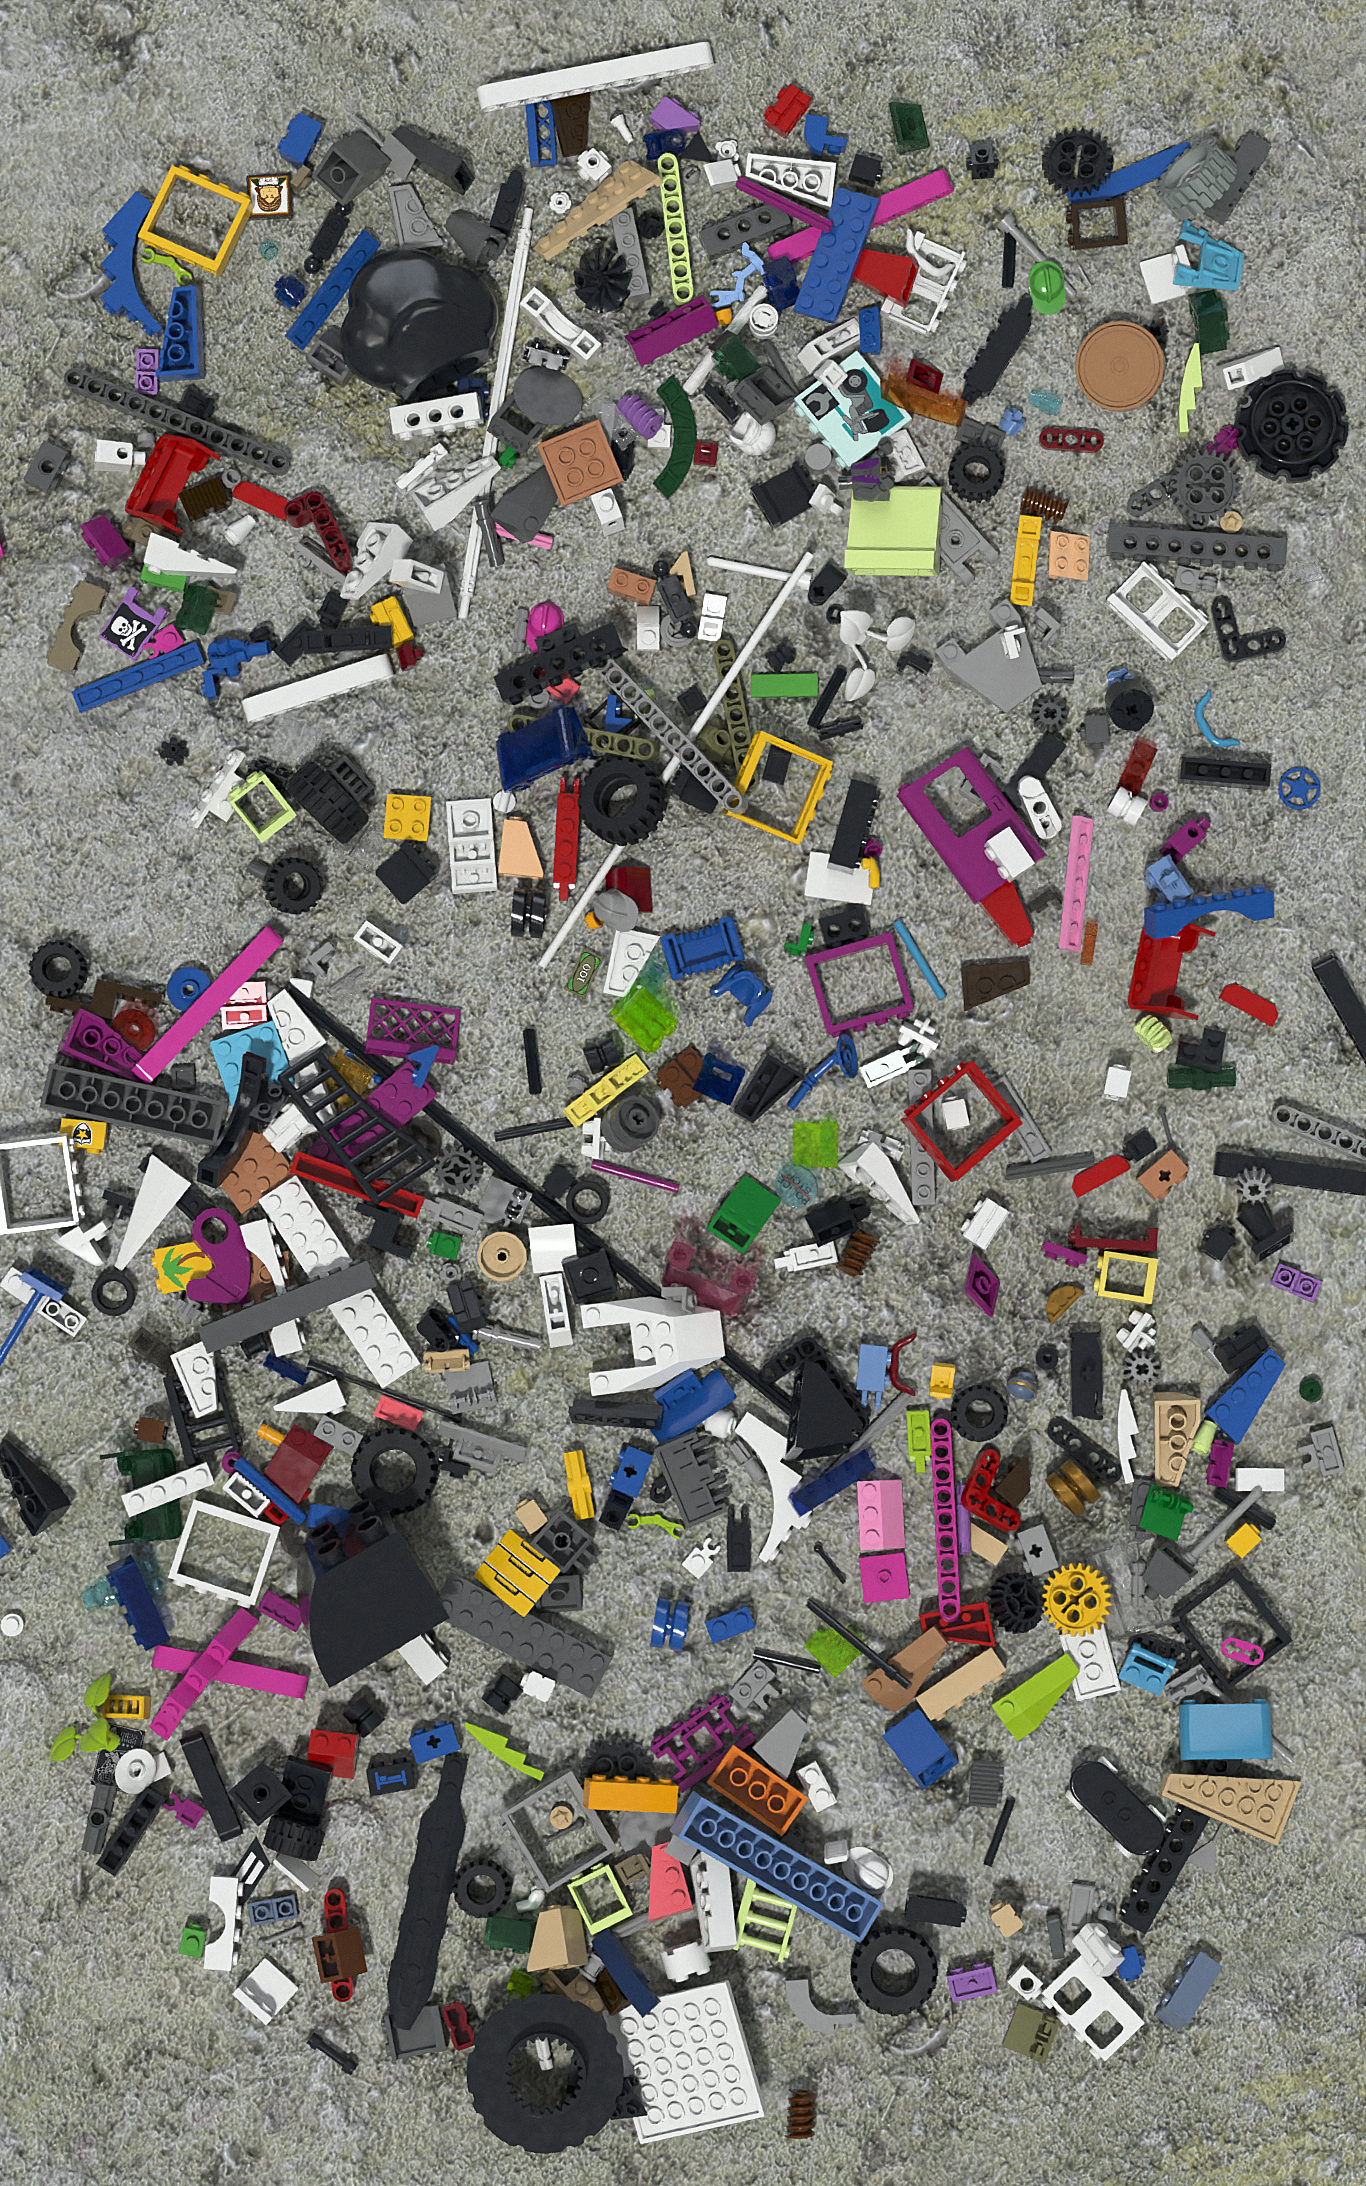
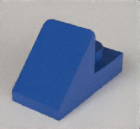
(611, 723)
(424, 1059)

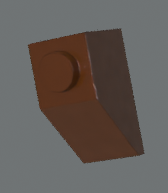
(151, 1430)

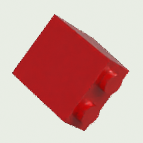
(334, 1750)

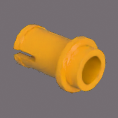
(270, 1434)

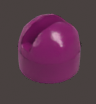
(1158, 797)
(873, 848)

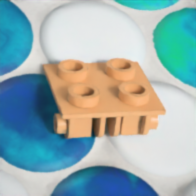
(1068, 556)

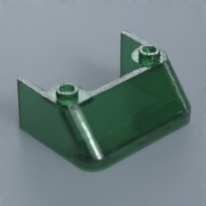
(146, 1468)

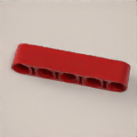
(338, 1910)

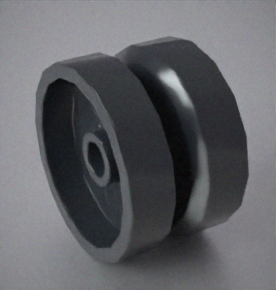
(528, 913)

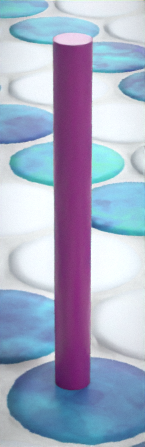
(635, 1176)

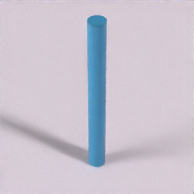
(901, 929)

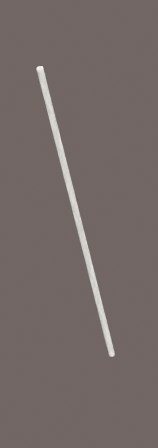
(672, 765)

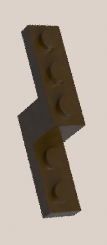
(105, 1000)

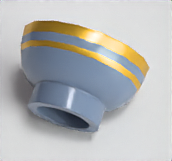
(1022, 1386)

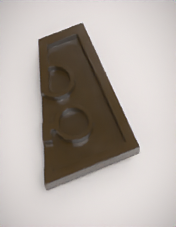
(571, 121)

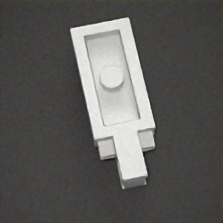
(421, 469)
(807, 1257)

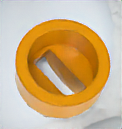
(723, 316)
(592, 921)

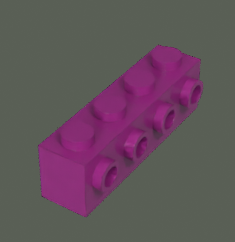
(671, 330)

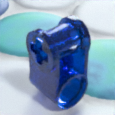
(662, 144)

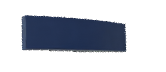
(624, 1972)

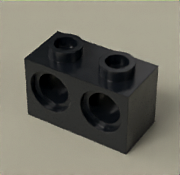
(841, 922)

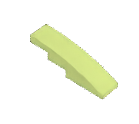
(1190, 383)

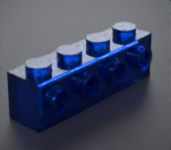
(137, 1602)

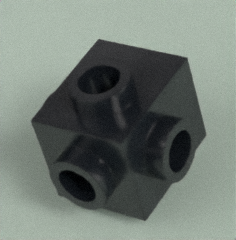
(981, 166)

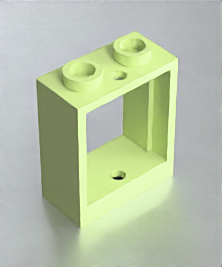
(273, 824)
(610, 1919)

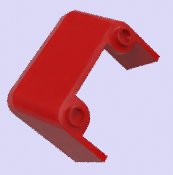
(164, 478)
(1158, 971)

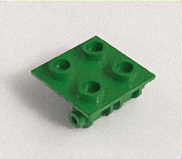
(1164, 1512)

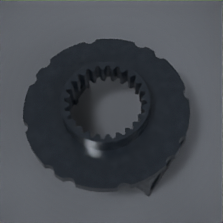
(559, 2019)

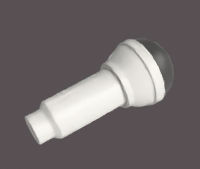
(618, 121)

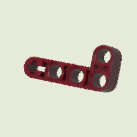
(326, 531)

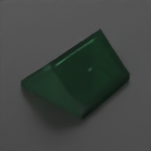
(907, 127)

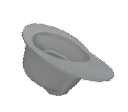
(616, 910)

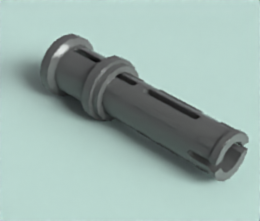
(487, 527)

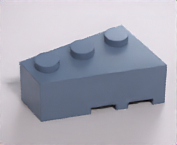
(1188, 1991)

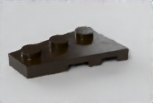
(990, 981)

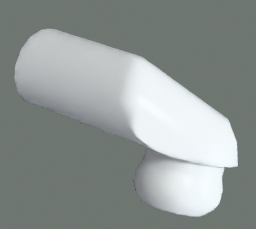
(533, 1902)

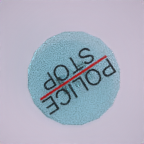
(796, 1186)

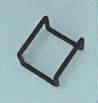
(588, 719)

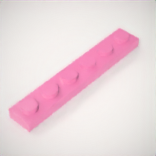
(1076, 884)

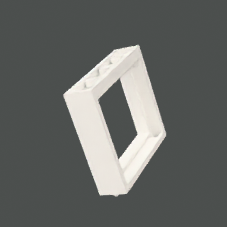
(75, 1189)
(204, 1587)

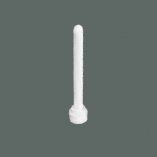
(804, 582)

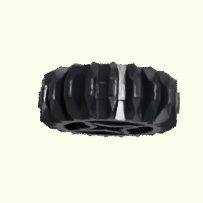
(1021, 1600)

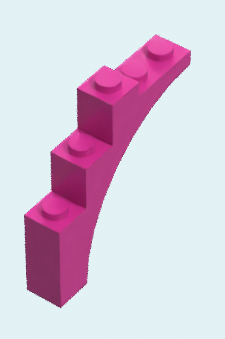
(202, 1673)

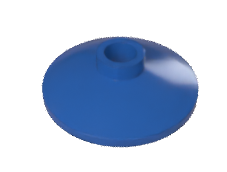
(178, 982)

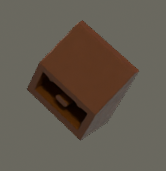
(339, 1954)

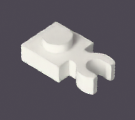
(698, 1560)

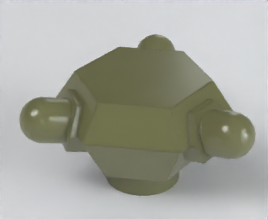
(715, 742)

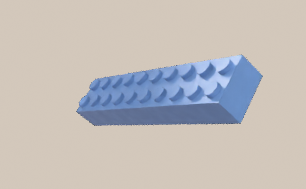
(776, 1866)

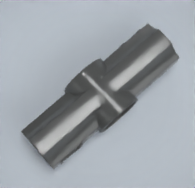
(94, 1832)

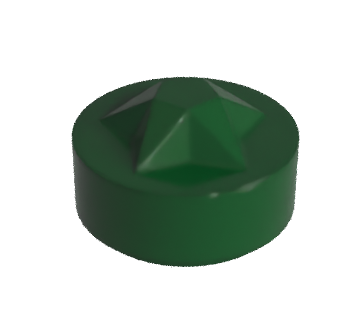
(1311, 1390)

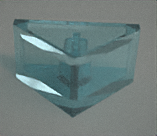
(653, 977)

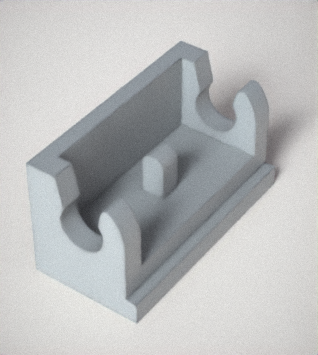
(993, 768)

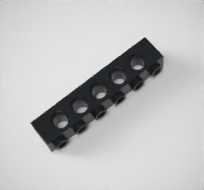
(508, 681)

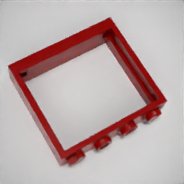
(994, 1098)

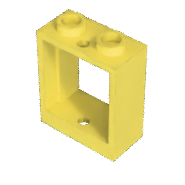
(1149, 1280)

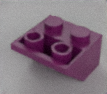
(109, 545)

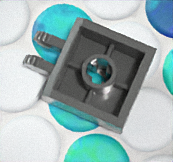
(577, 1542)

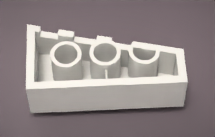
(797, 178)
(714, 1903)

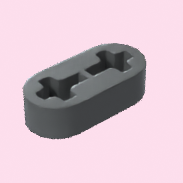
(1055, 1937)

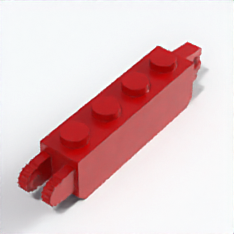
(566, 839)

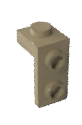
(140, 530)

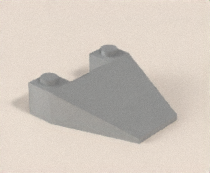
(986, 669)

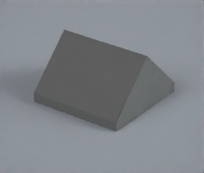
(561, 1595)

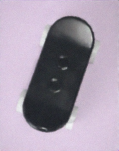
(1116, 1808)

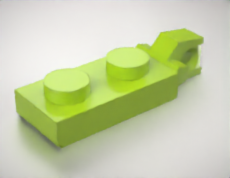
(918, 1438)

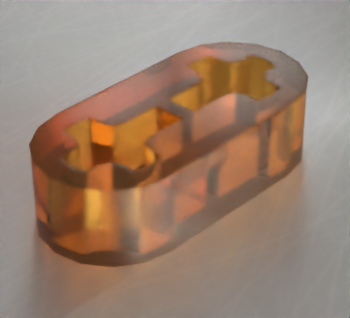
(1088, 944)

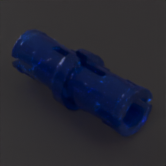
(286, 1369)

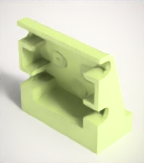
(896, 534)

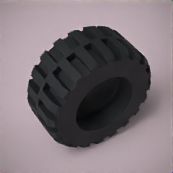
(327, 802)
(640, 818)
(402, 1440)
(897, 2002)

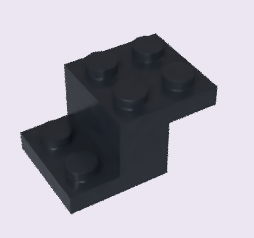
(385, 1230)

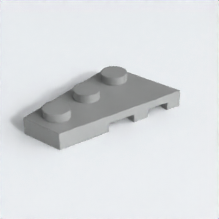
(410, 221)

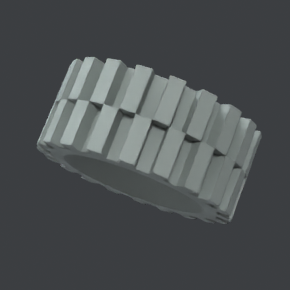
(1196, 179)

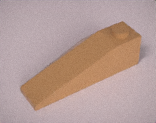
(915, 1664)

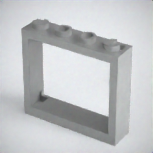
(529, 1862)

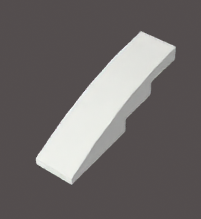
(1125, 1427)

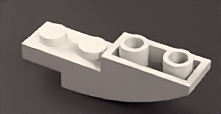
(57, 1313)

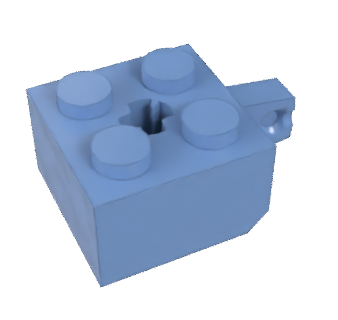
(1166, 881)

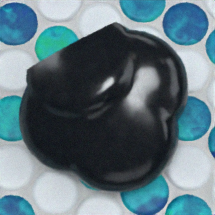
(416, 323)

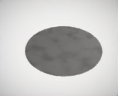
(547, 396)
(645, 1829)

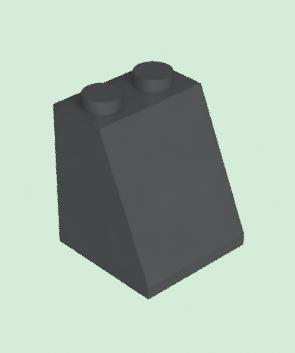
(350, 167)

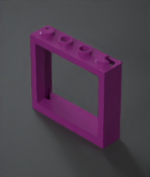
(850, 949)

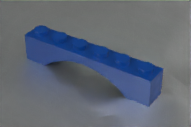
(1168, 919)

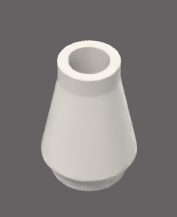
(239, 530)

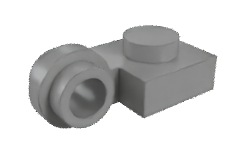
(1187, 581)

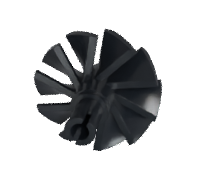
(602, 288)

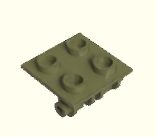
(1031, 2033)

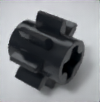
(650, 225)
(1158, 327)

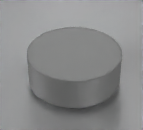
(539, 701)

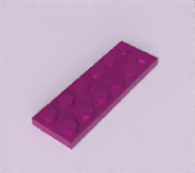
(393, 1100)

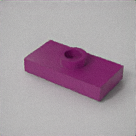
(280, 1610)

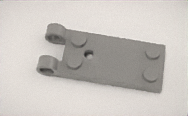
(956, 525)

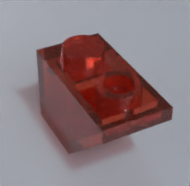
(1137, 767)

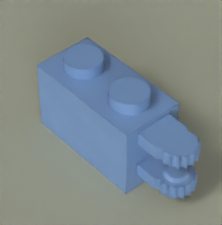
(871, 1372)

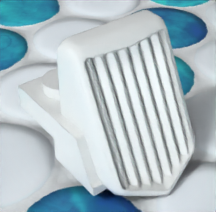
(83, 1242)

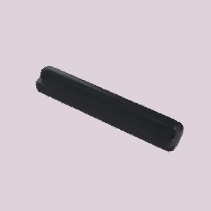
(1008, 261)
(826, 698)
(532, 1061)
(1252, 1512)

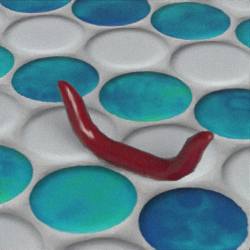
(893, 1368)

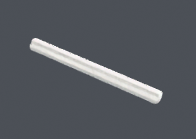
(735, 327)

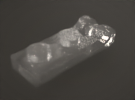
(612, 418)

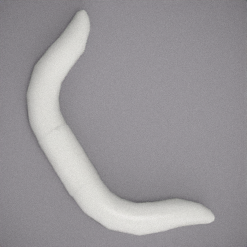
(925, 265)

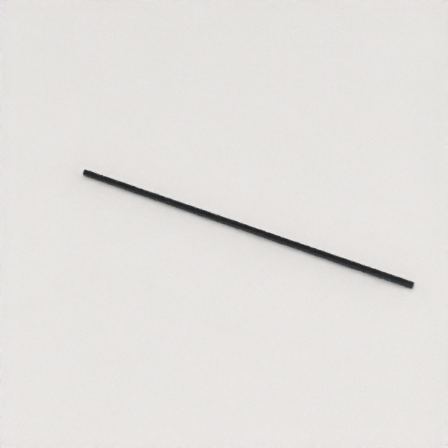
(515, 1179)

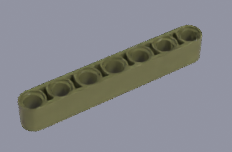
(735, 705)
(594, 739)

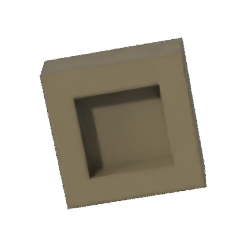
(301, 179)

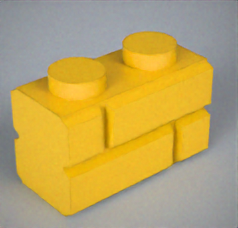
(389, 613)

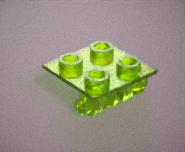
(815, 1145)

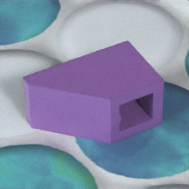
(671, 116)

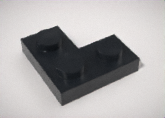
(1205, 1056)

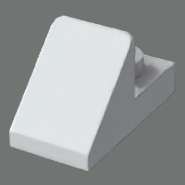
(648, 628)

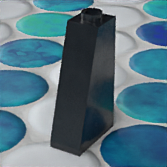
(436, 161)

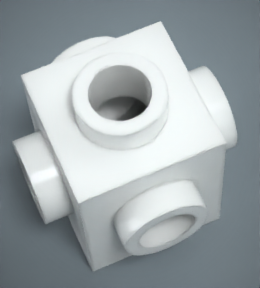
(593, 166)

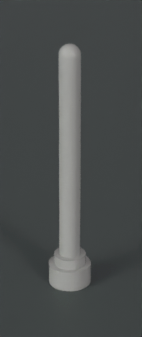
(1008, 225)
(1191, 1556)

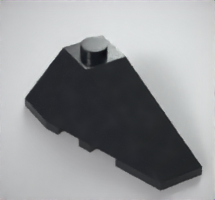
(38, 1495)

